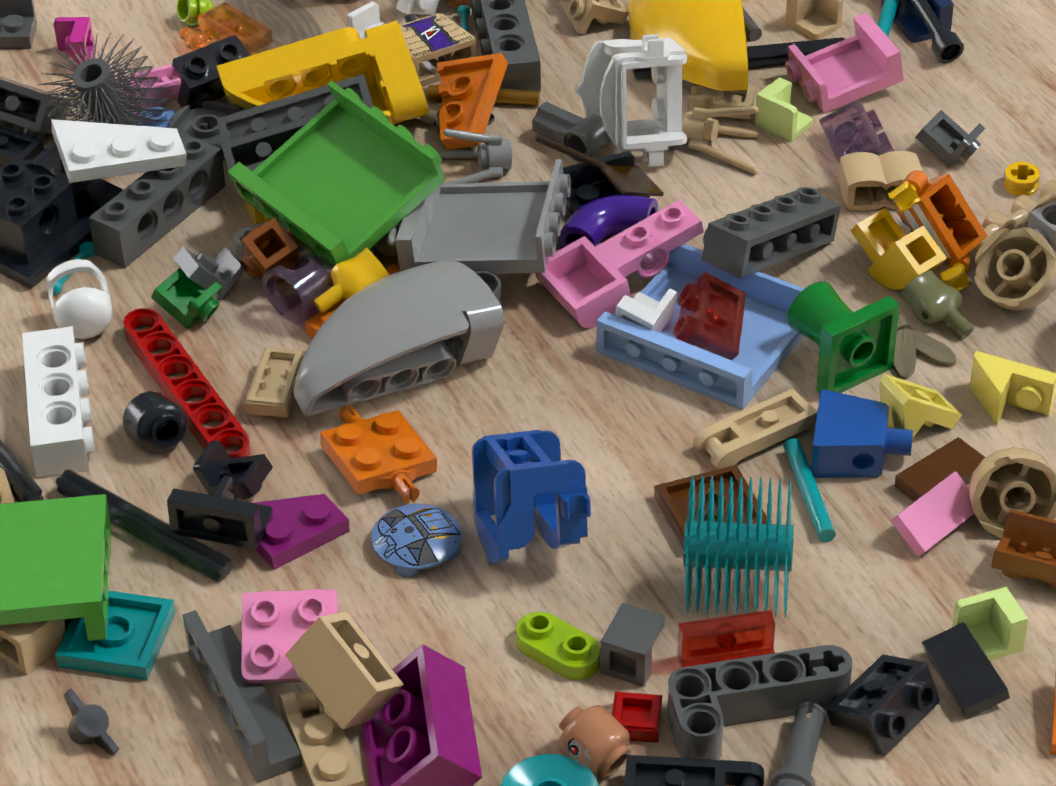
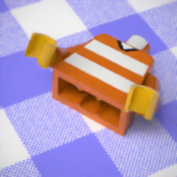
(945, 215)

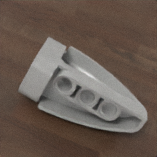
(399, 336)

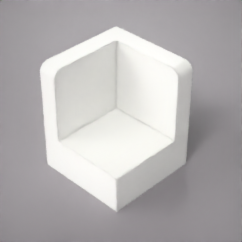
(647, 310)

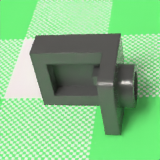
(948, 139)

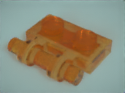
(224, 22)

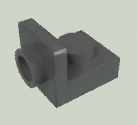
(17, 24)
(205, 271)

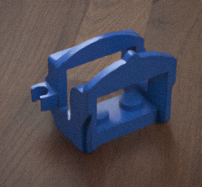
(524, 478)

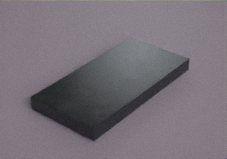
(67, 245)

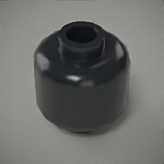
(154, 422)

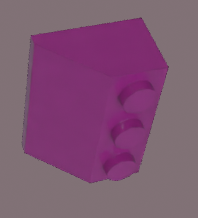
(425, 728)

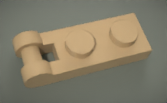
(755, 428)
(322, 742)

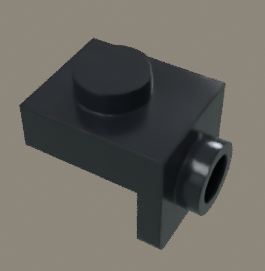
(245, 471)

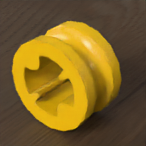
(1018, 171)

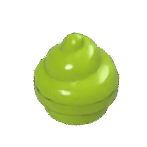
(190, 10)

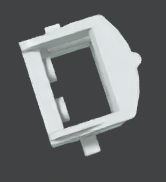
(605, 93)

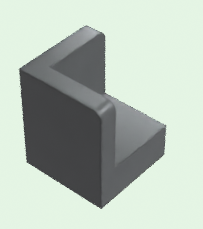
(629, 644)

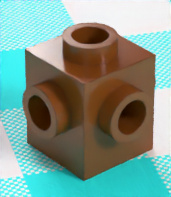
(267, 248)

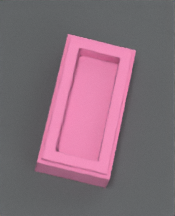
(934, 514)

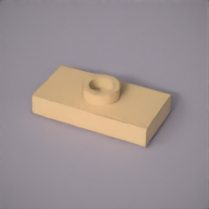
(274, 382)

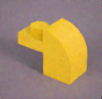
(894, 255)

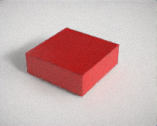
(639, 715)

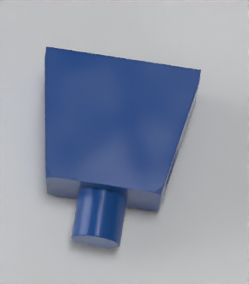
(854, 436)

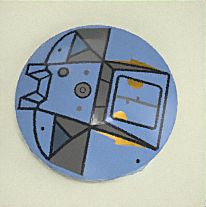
(416, 538)

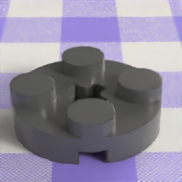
(202, 122)

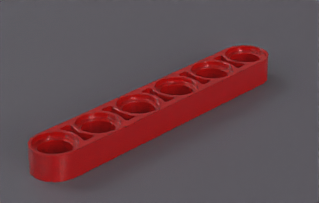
(190, 385)

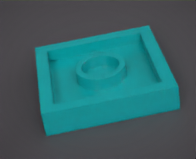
(133, 639)

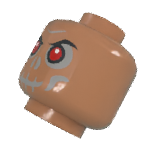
(594, 740)

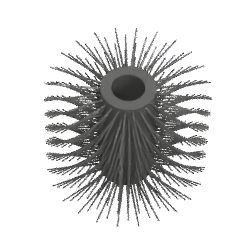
(102, 91)

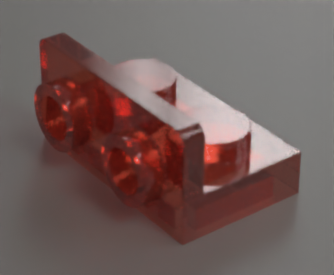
(711, 316)

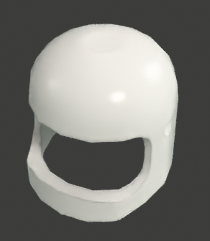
(83, 308)

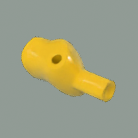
(350, 278)

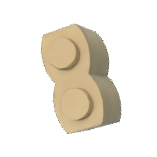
(869, 178)

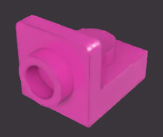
(72, 31)

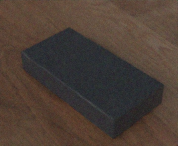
(965, 670)

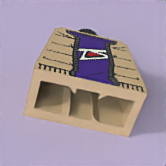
(434, 41)

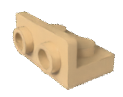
(603, 11)

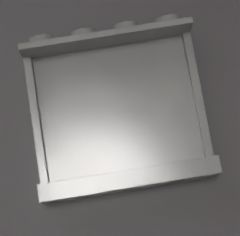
(487, 225)

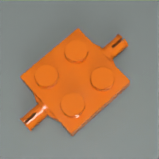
(378, 452)

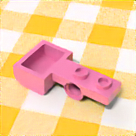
(593, 278)

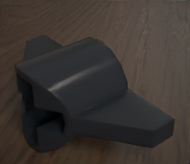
(89, 724)

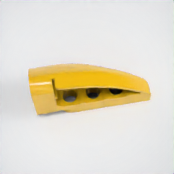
(708, 32)
(334, 57)

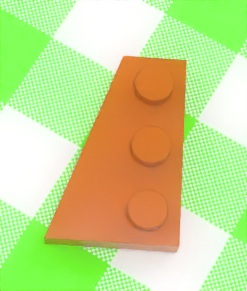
(468, 95)

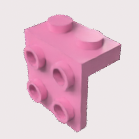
(273, 625)

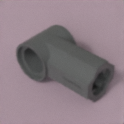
(578, 133)

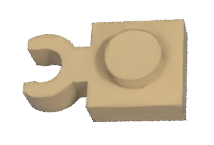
(711, 99)

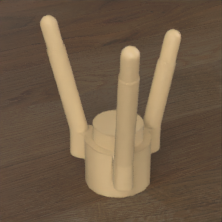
(703, 129)

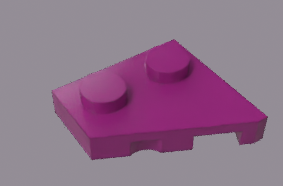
(300, 527)

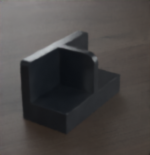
(218, 516)

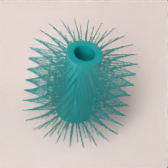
(736, 545)

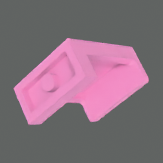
(847, 67)

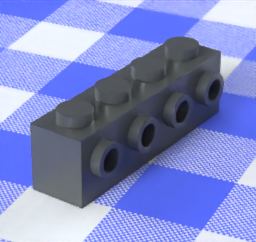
(24, 108)
(770, 232)

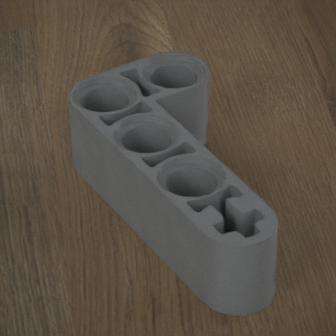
(750, 691)

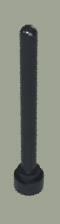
(945, 43)

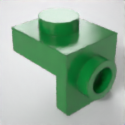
(187, 299)

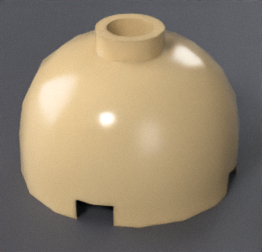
(1016, 269)
(1012, 481)

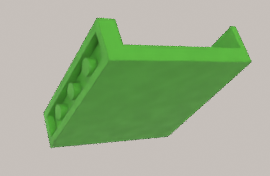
(342, 178)
(56, 562)

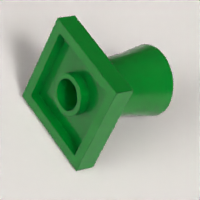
(851, 343)

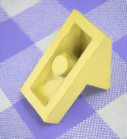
(1006, 382)
(915, 405)

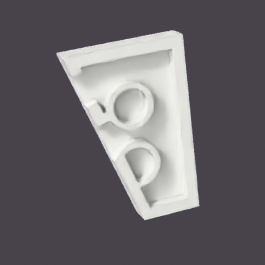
(112, 150)

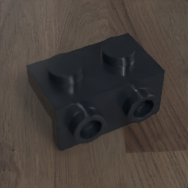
(200, 72)

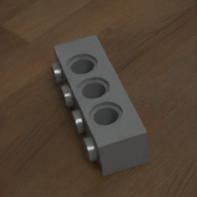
(507, 30)
(156, 204)

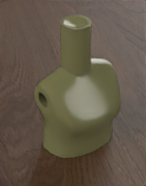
(935, 302)

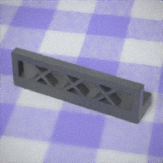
(243, 706)

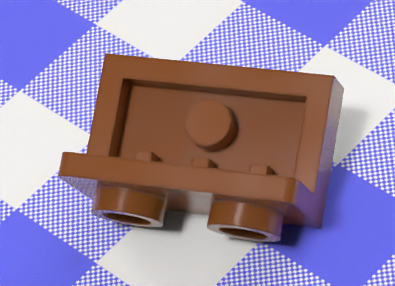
(1027, 548)

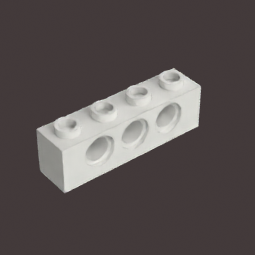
(56, 402)

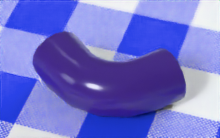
(606, 218)

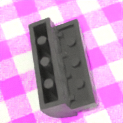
(261, 130)

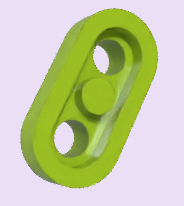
(553, 645)

